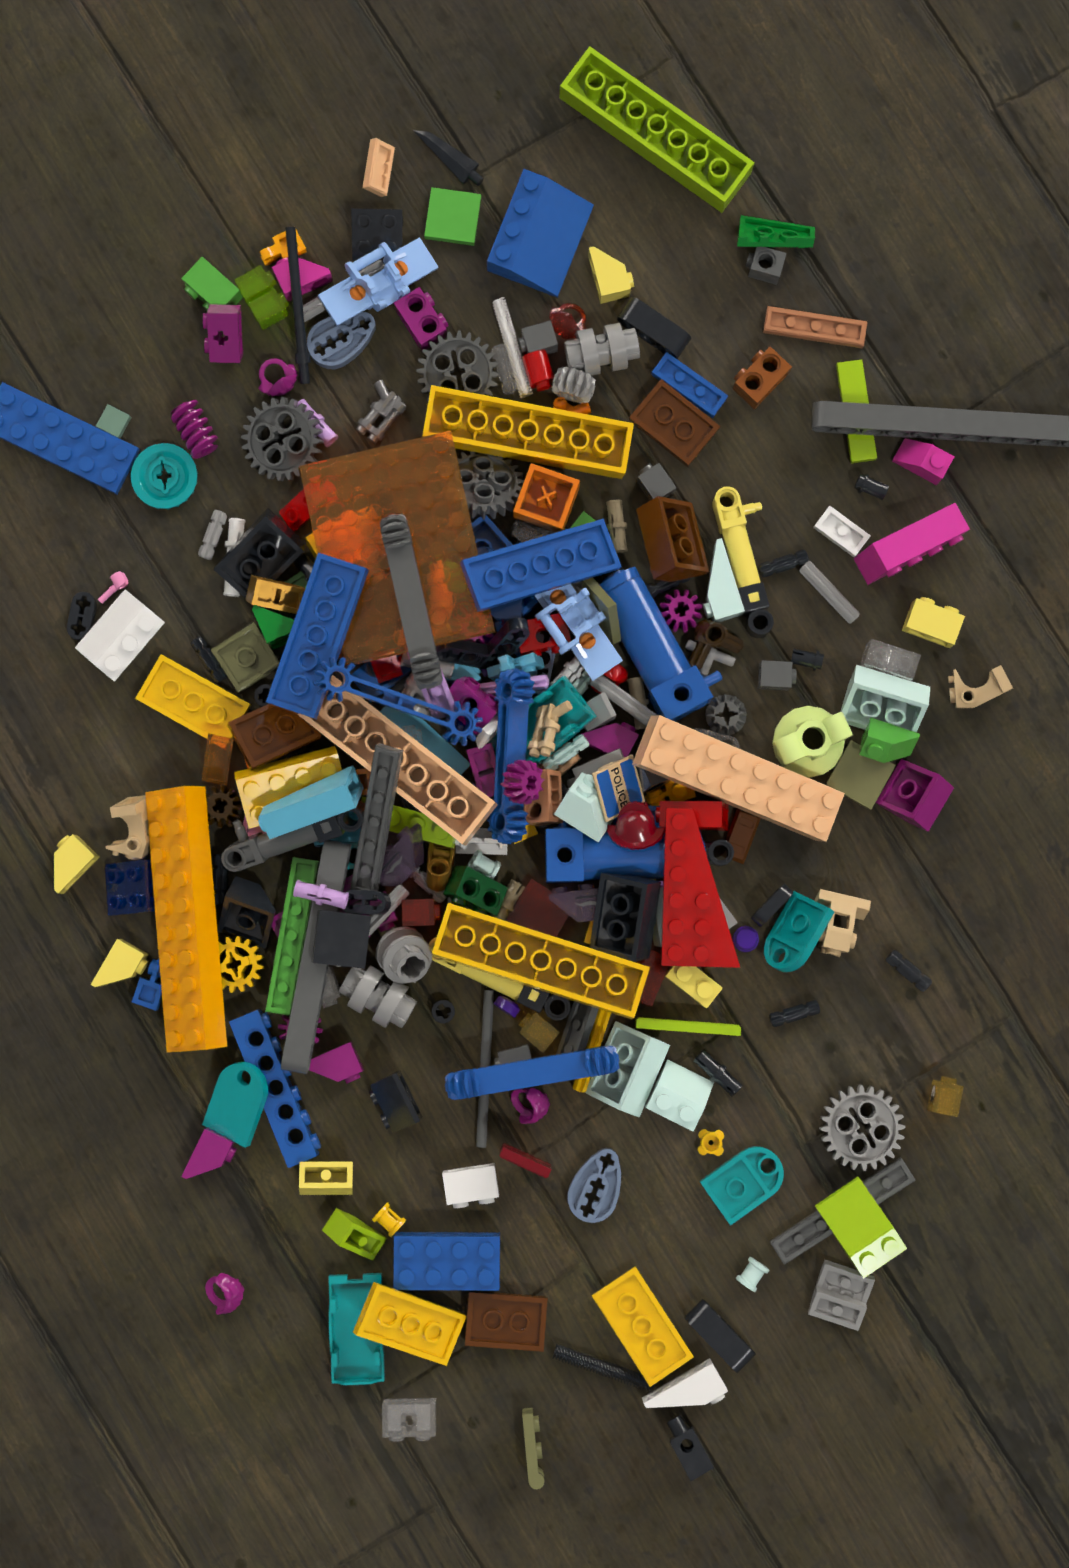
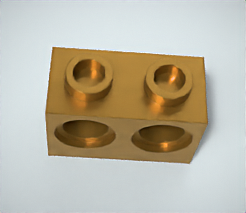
(274, 594)

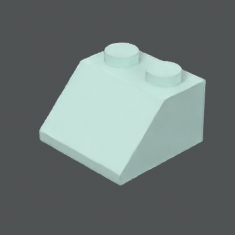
(583, 809)
(679, 1095)

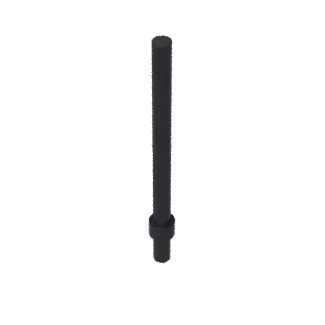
(302, 357)

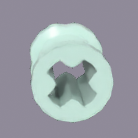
(484, 865)
(752, 1274)

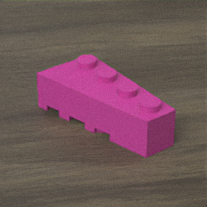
(912, 543)

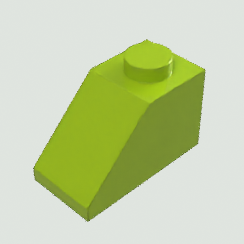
(353, 1234)

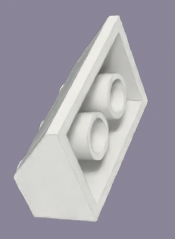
(119, 635)

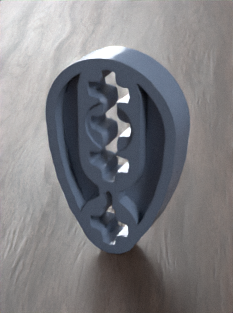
(344, 352)
(607, 1196)

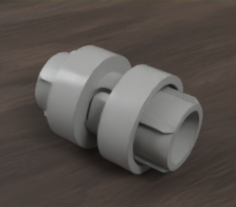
(611, 348)
(370, 992)

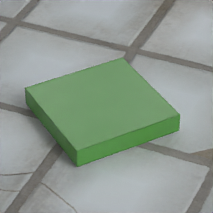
(452, 216)

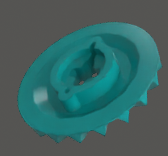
(150, 466)

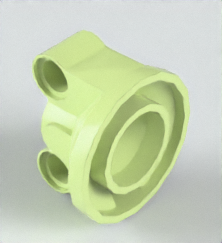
(795, 755)

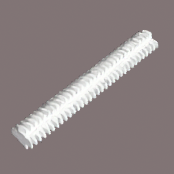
(515, 357)

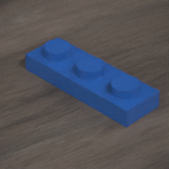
(690, 385)

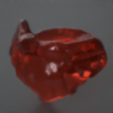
(564, 323)

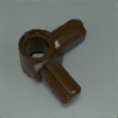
(719, 638)

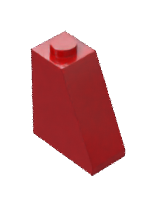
(708, 814)

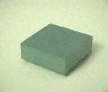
(113, 421)

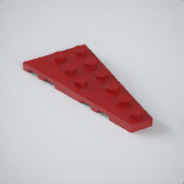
(692, 912)

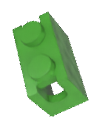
(210, 285)

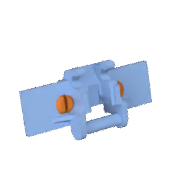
(383, 288)
(582, 618)

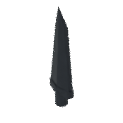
(457, 162)

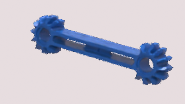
(514, 695)
(399, 701)
(532, 1072)

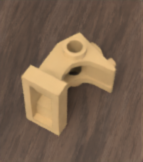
(996, 685)
(134, 813)
(837, 939)

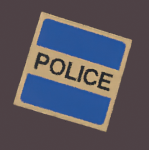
(617, 785)

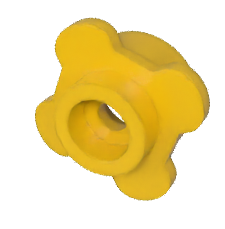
(716, 1147)

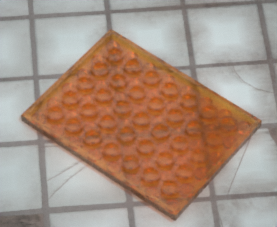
(424, 484)

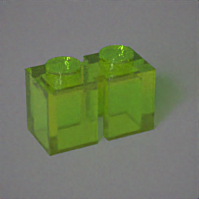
(261, 296)

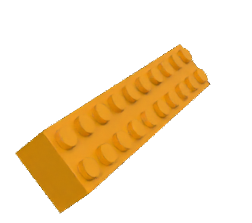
(186, 919)

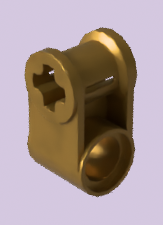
(439, 866)

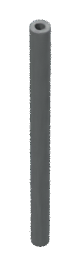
(485, 1060)

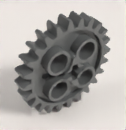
(480, 367)
(273, 418)
(489, 483)

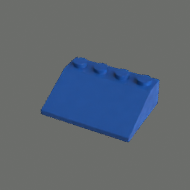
(539, 234)

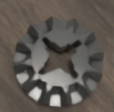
(718, 723)

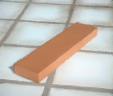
(815, 327)

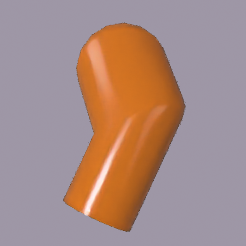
(561, 403)

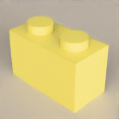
(933, 622)
(694, 983)
(326, 1178)

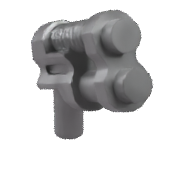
(388, 407)

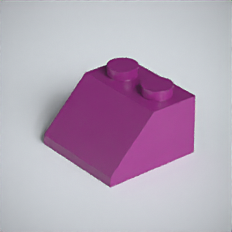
(915, 794)

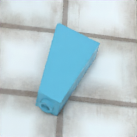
(312, 803)

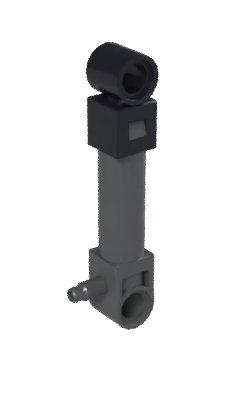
(258, 847)

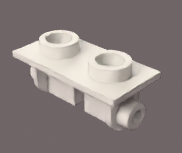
(482, 841)

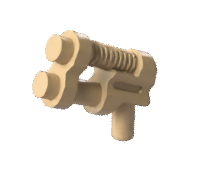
(547, 721)

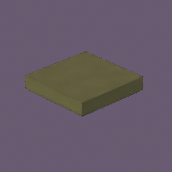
(604, 603)
(246, 657)
(859, 776)

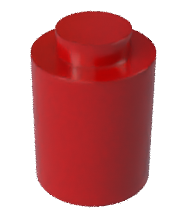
(538, 370)

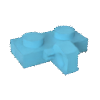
(528, 663)

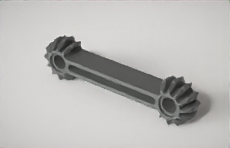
(411, 601)

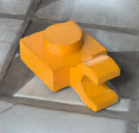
(279, 248)

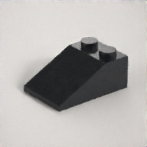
(261, 551)

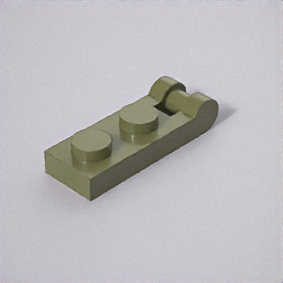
(533, 1449)

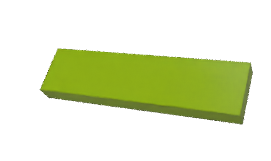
(854, 390)
(688, 1026)

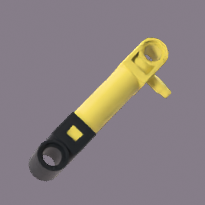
(732, 526)
(523, 994)

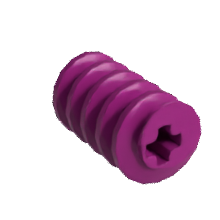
(193, 429)

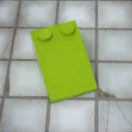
(860, 1227)

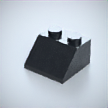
(395, 1101)

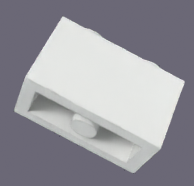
(471, 1184)

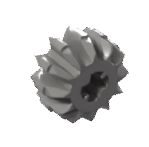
(573, 385)

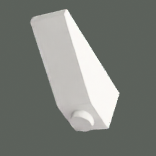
(691, 1388)

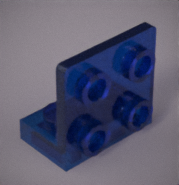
(129, 887)

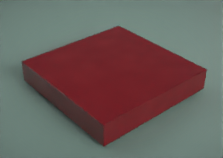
(525, 1160)

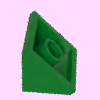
(273, 626)

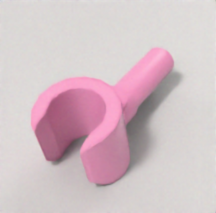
(120, 582)

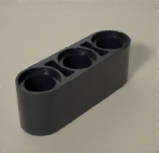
(654, 327)
(720, 1335)

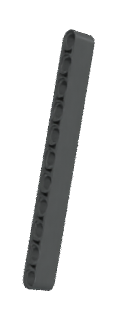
(940, 423)

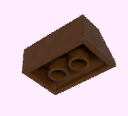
(672, 539)

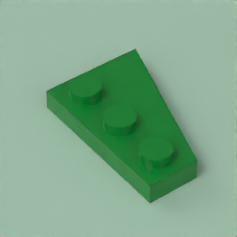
(771, 233)

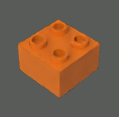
(546, 498)

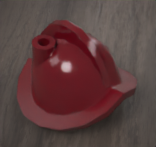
(635, 827)

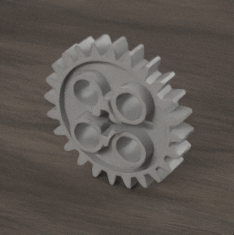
(842, 1140)

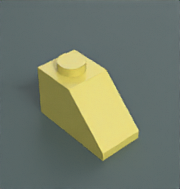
(609, 276)
(71, 862)
(121, 964)

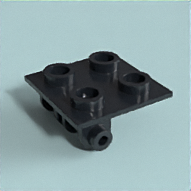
(374, 227)

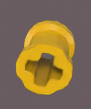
(389, 1219)

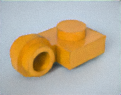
(674, 790)

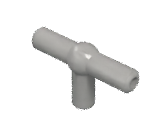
(713, 655)

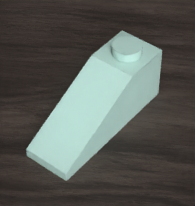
(722, 592)

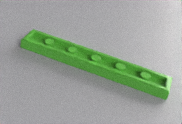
(291, 939)

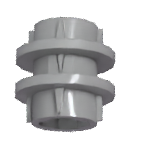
(403, 955)

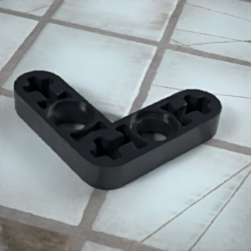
(487, 655)

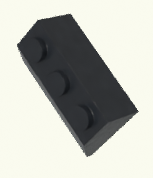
(625, 916)

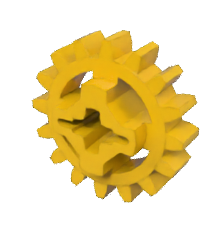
(239, 976)

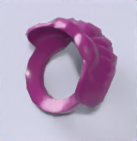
(284, 384)
(538, 1100)
(232, 1290)

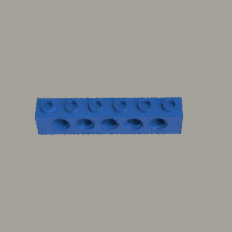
(292, 1151)

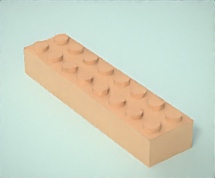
(422, 776)
(738, 778)

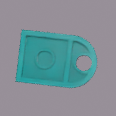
(796, 932)
(236, 1104)
(741, 1184)

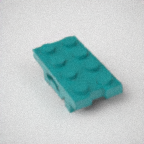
(570, 722)
(352, 1357)

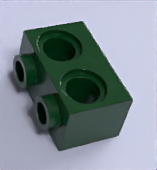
(476, 887)

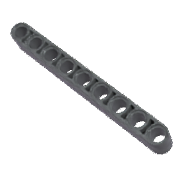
(313, 976)

